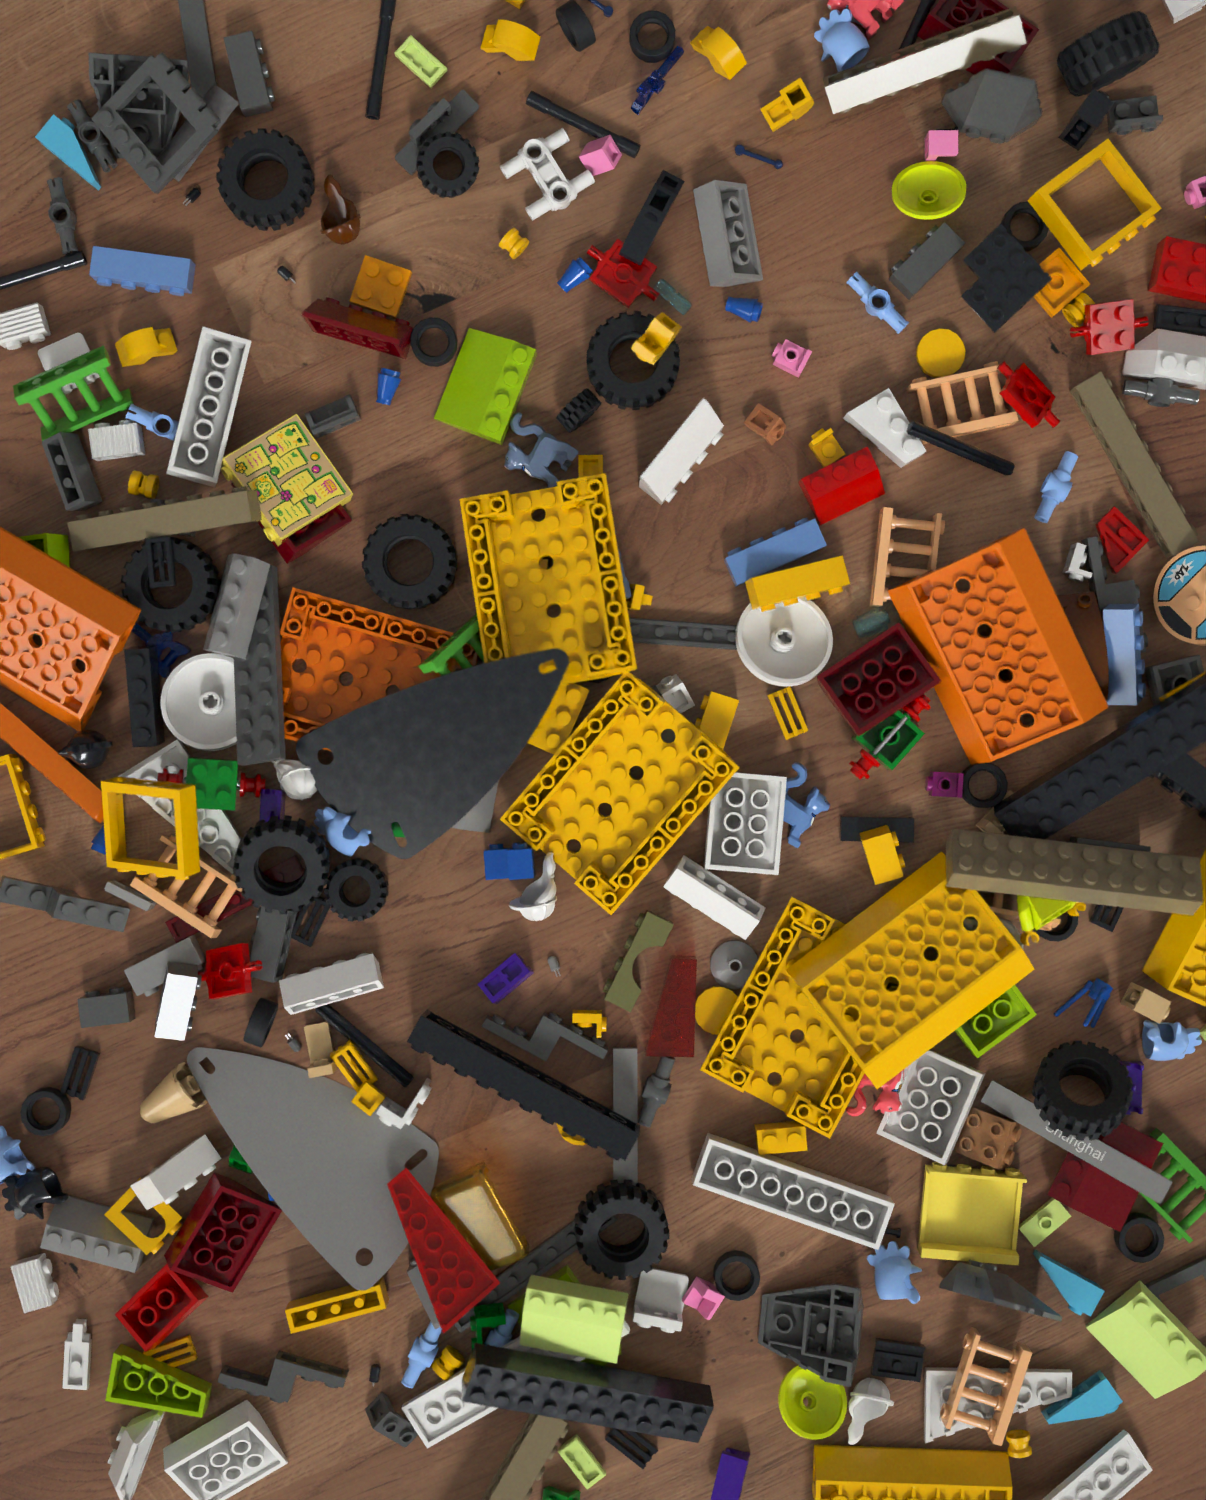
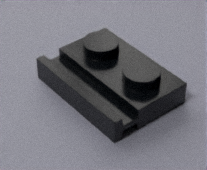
(898, 1359)

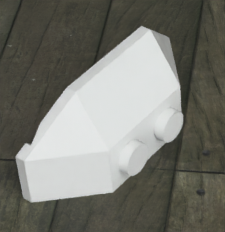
(1168, 356)
(133, 1451)

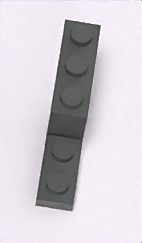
(1114, 593)
(63, 904)
(545, 1035)
(282, 1377)

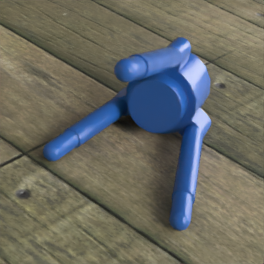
(1099, 992)

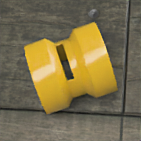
(1075, 312)
(143, 484)
(447, 1362)

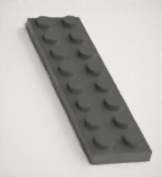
(260, 685)

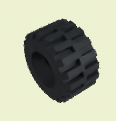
(462, 149)
(341, 904)

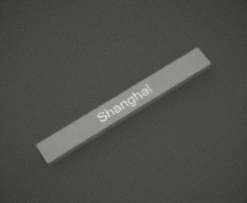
(1092, 1151)

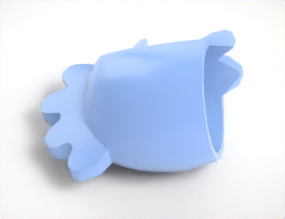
(841, 40)
(338, 832)
(1168, 1040)
(11, 1157)
(893, 1273)

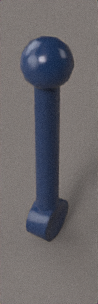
(607, 10)
(739, 150)

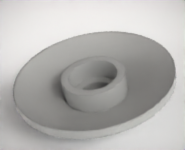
(723, 957)

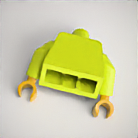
(1038, 912)

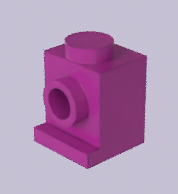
(955, 787)

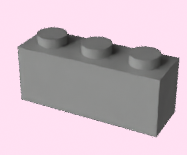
(150, 973)

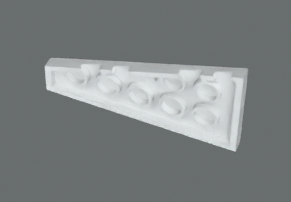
(215, 828)
(1038, 1388)

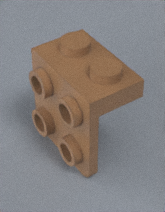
(988, 1138)

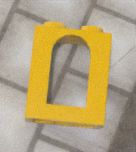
(133, 1233)

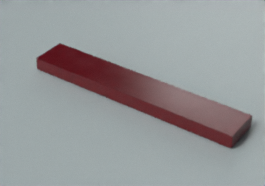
(283, 872)

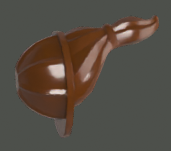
(340, 217)

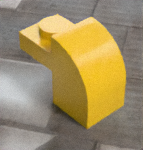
(512, 39)
(720, 51)
(791, 105)
(656, 338)
(144, 344)

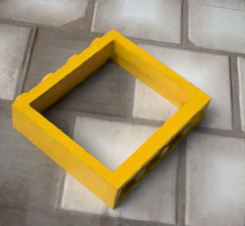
(1063, 229)
(28, 809)
(185, 825)

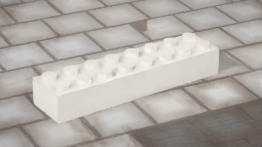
(793, 1191)

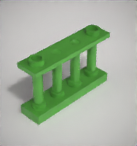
(73, 372)
(453, 648)
(1195, 1180)

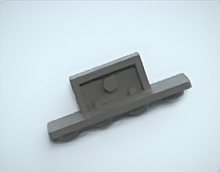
(441, 118)

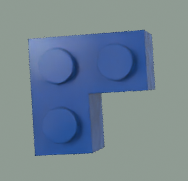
(510, 862)

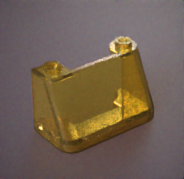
(481, 1217)

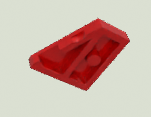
(1119, 539)

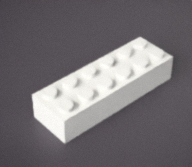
(208, 407)

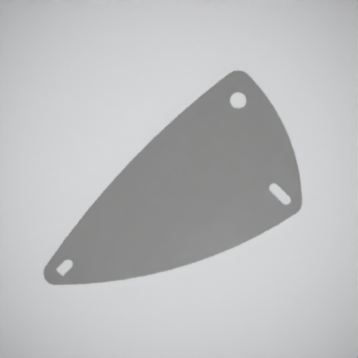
(317, 1155)

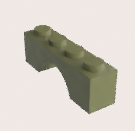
(651, 932)

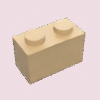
(1146, 1003)

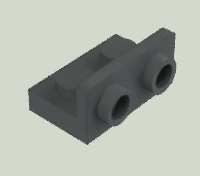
(1134, 114)

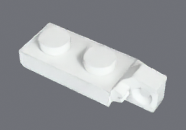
(77, 1357)

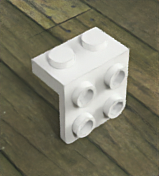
(63, 351)
(394, 1114)
(660, 1300)

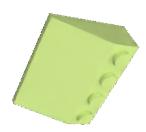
(573, 1318)
(1149, 1341)

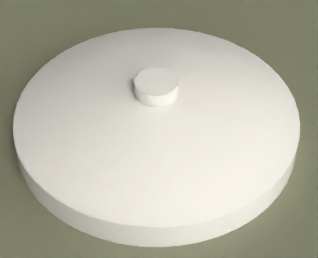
(784, 643)
(201, 702)

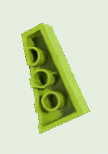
(155, 1385)

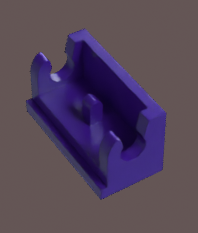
(272, 804)
(505, 978)
(1135, 1072)
(730, 1475)

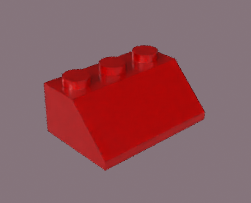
(842, 486)
(160, 1307)

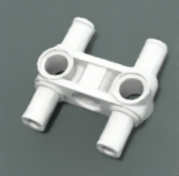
(547, 174)

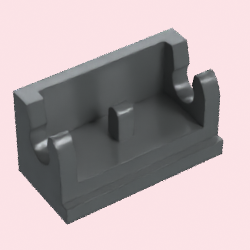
(332, 416)

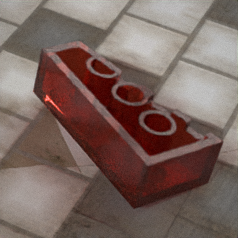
(674, 1020)

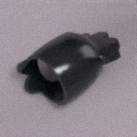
(87, 749)
(31, 1190)

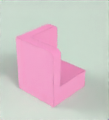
(941, 144)
(600, 155)
(703, 1297)

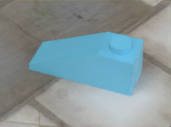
(65, 144)
(1075, 1288)
(1088, 1400)

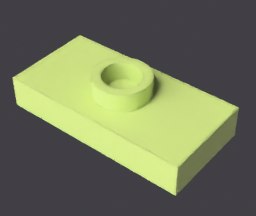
(420, 61)
(1044, 1221)
(581, 1461)

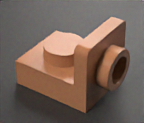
(766, 424)

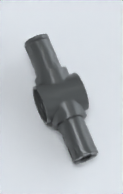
(85, 127)
(58, 205)
(1161, 392)
(656, 1091)

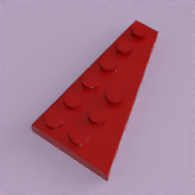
(447, 1263)

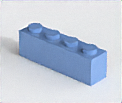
(142, 270)
(774, 552)
(1124, 653)

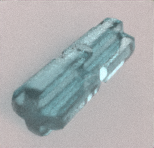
(676, 299)

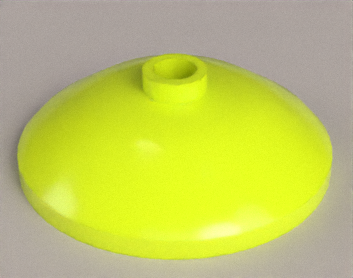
(929, 190)
(825, 1404)

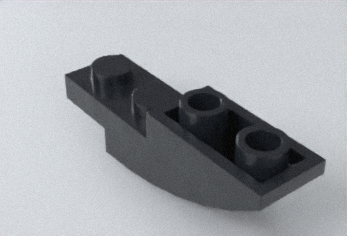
(651, 217)

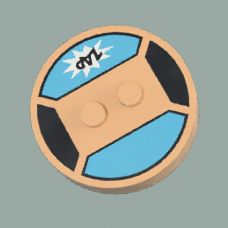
(1182, 596)

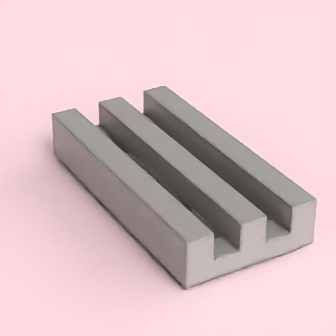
(129, 895)

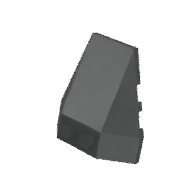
(994, 106)
(150, 112)
(987, 1284)
(815, 1329)

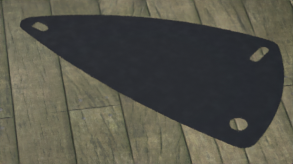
(431, 748)

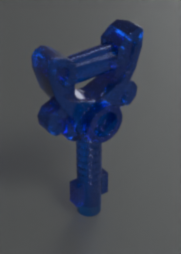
(655, 82)
(162, 641)

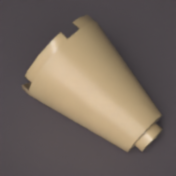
(173, 1096)

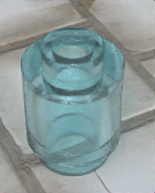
(871, 623)

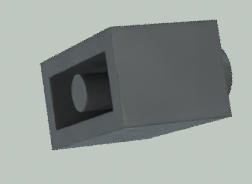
(106, 1008)

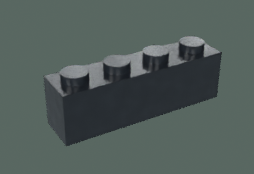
(144, 696)

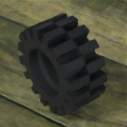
(578, 410)

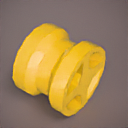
(513, 243)
(1018, 1443)

